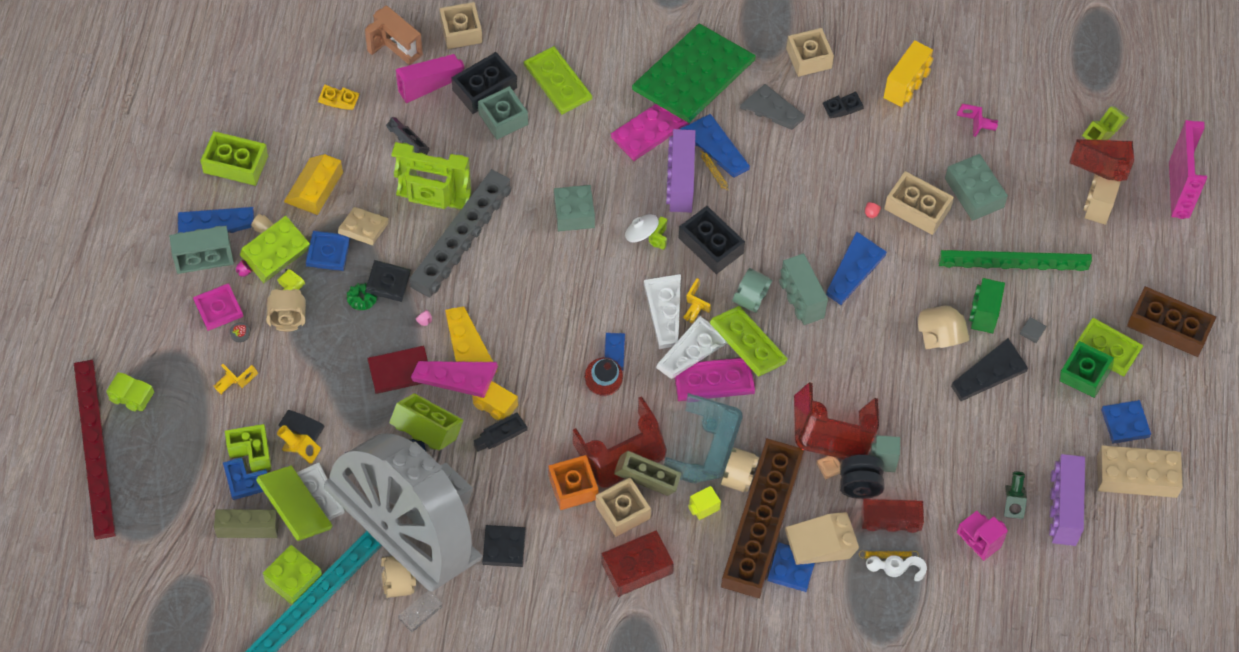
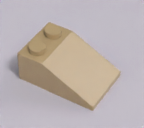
(822, 539)

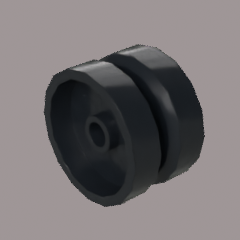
(861, 476)

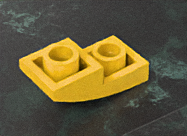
(338, 98)

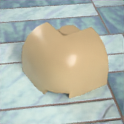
(942, 327)

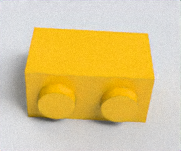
(497, 402)

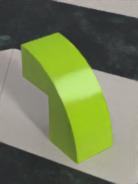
(1107, 126)

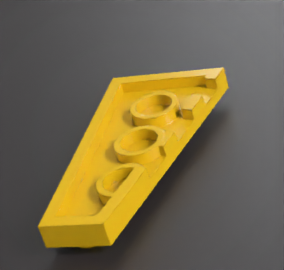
(464, 337)

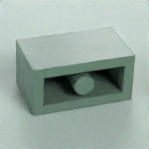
(888, 450)

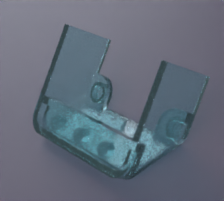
(724, 424)

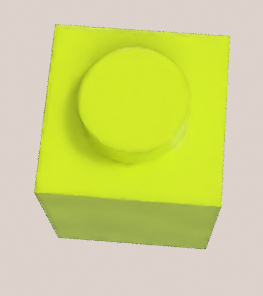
(704, 503)

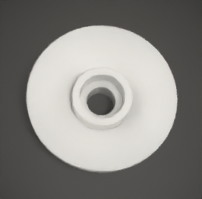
(641, 228)

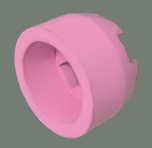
(424, 318)

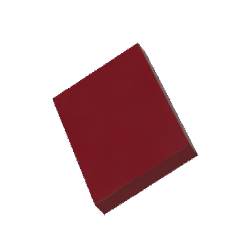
(395, 369)

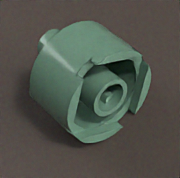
(752, 290)

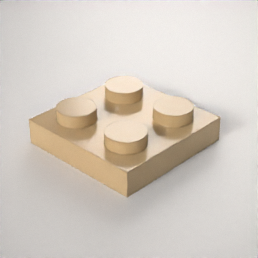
(363, 226)

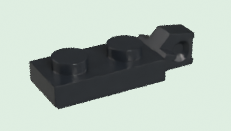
(406, 135)
(500, 432)

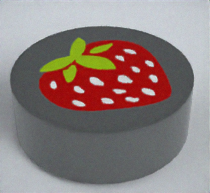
(239, 332)

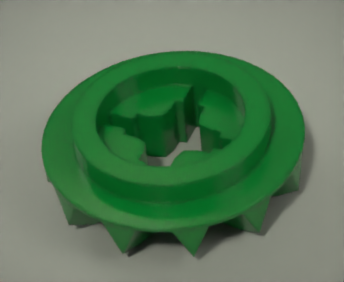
(355, 300)

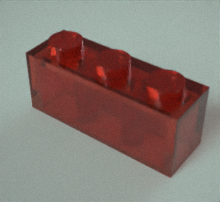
(892, 515)

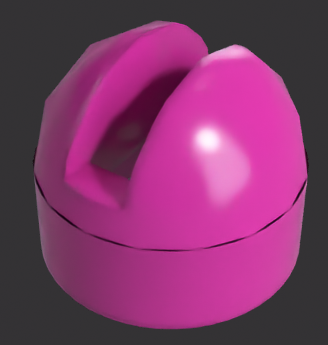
(243, 269)

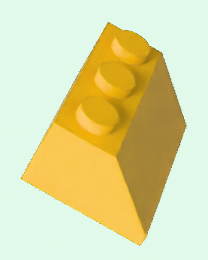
(315, 183)

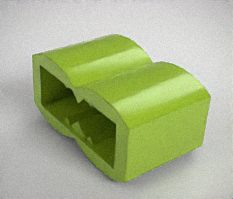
(130, 392)

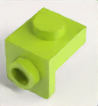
(656, 237)

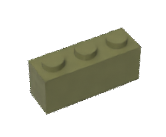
(647, 473)
(246, 523)

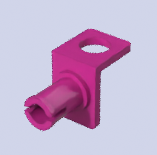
(978, 120)

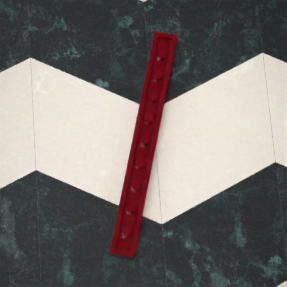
(94, 450)

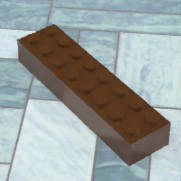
(762, 518)

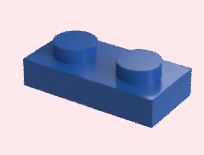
(615, 347)

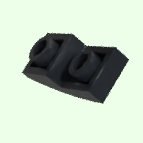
(843, 106)
(302, 424)

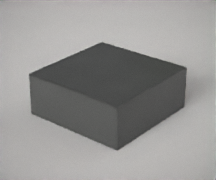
(1033, 330)

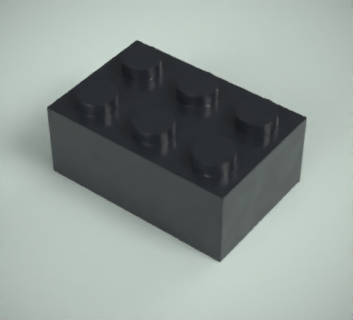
(483, 80)
(711, 239)

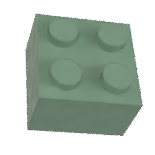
(503, 113)
(574, 208)

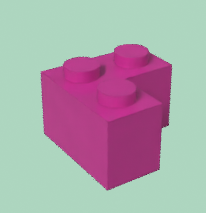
(983, 534)

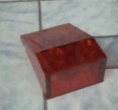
(1104, 158)

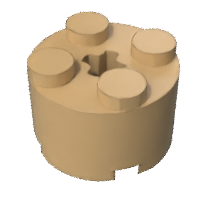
(286, 309)
(738, 470)
(396, 578)

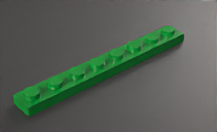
(1020, 260)

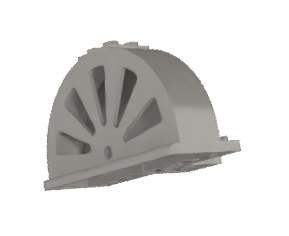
(418, 488)

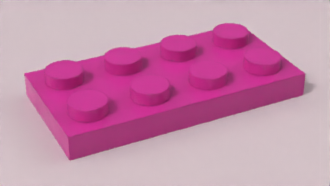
(646, 131)

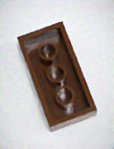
(1171, 321)

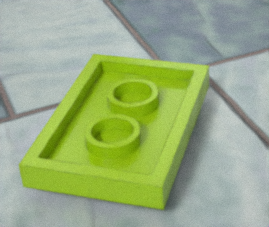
(1112, 343)

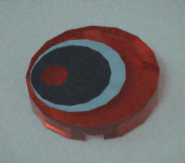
(603, 376)

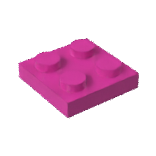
(218, 307)

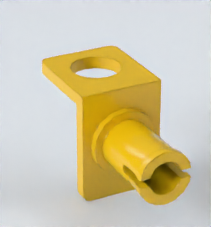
(696, 303)
(227, 380)
(298, 443)

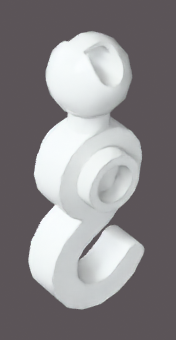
(895, 566)

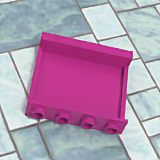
(1184, 184)

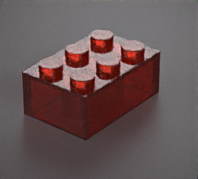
(637, 563)

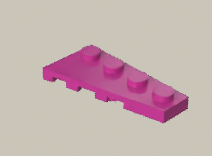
(462, 377)

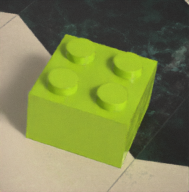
(291, 574)

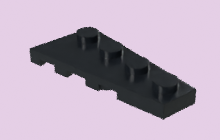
(993, 369)

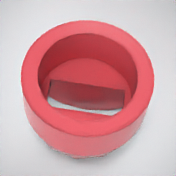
(872, 210)

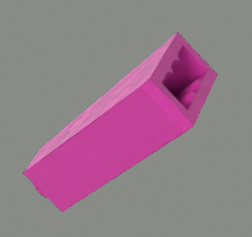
(427, 76)

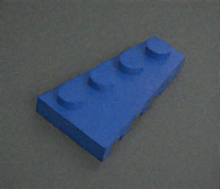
(717, 145)
(234, 218)
(855, 267)

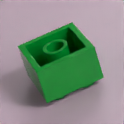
(986, 305)
(1086, 369)

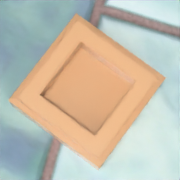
(829, 466)

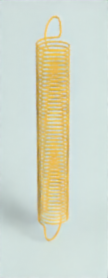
(714, 167)
(884, 554)

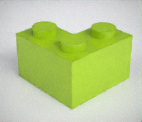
(250, 442)

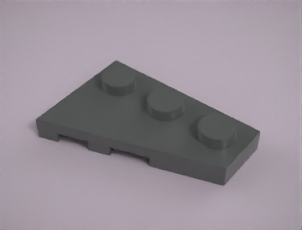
(771, 105)

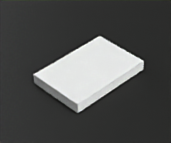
(314, 480)

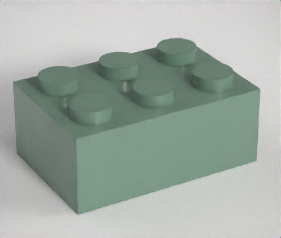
(976, 187)
(201, 249)
(803, 289)

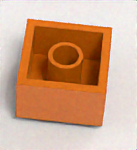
(573, 482)

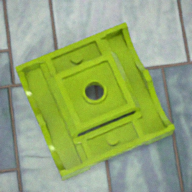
(433, 193)

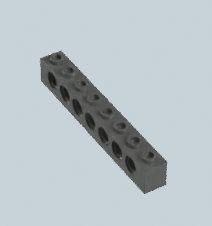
(492, 183)

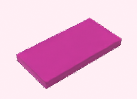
(715, 379)

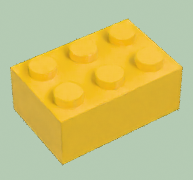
(908, 74)

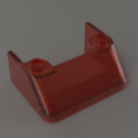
(832, 437)
(645, 444)

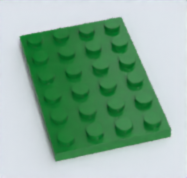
(693, 72)

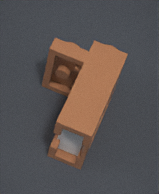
(395, 33)

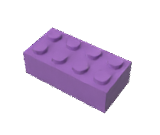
(681, 170)
(1067, 500)

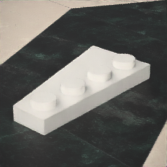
(664, 306)
(691, 348)

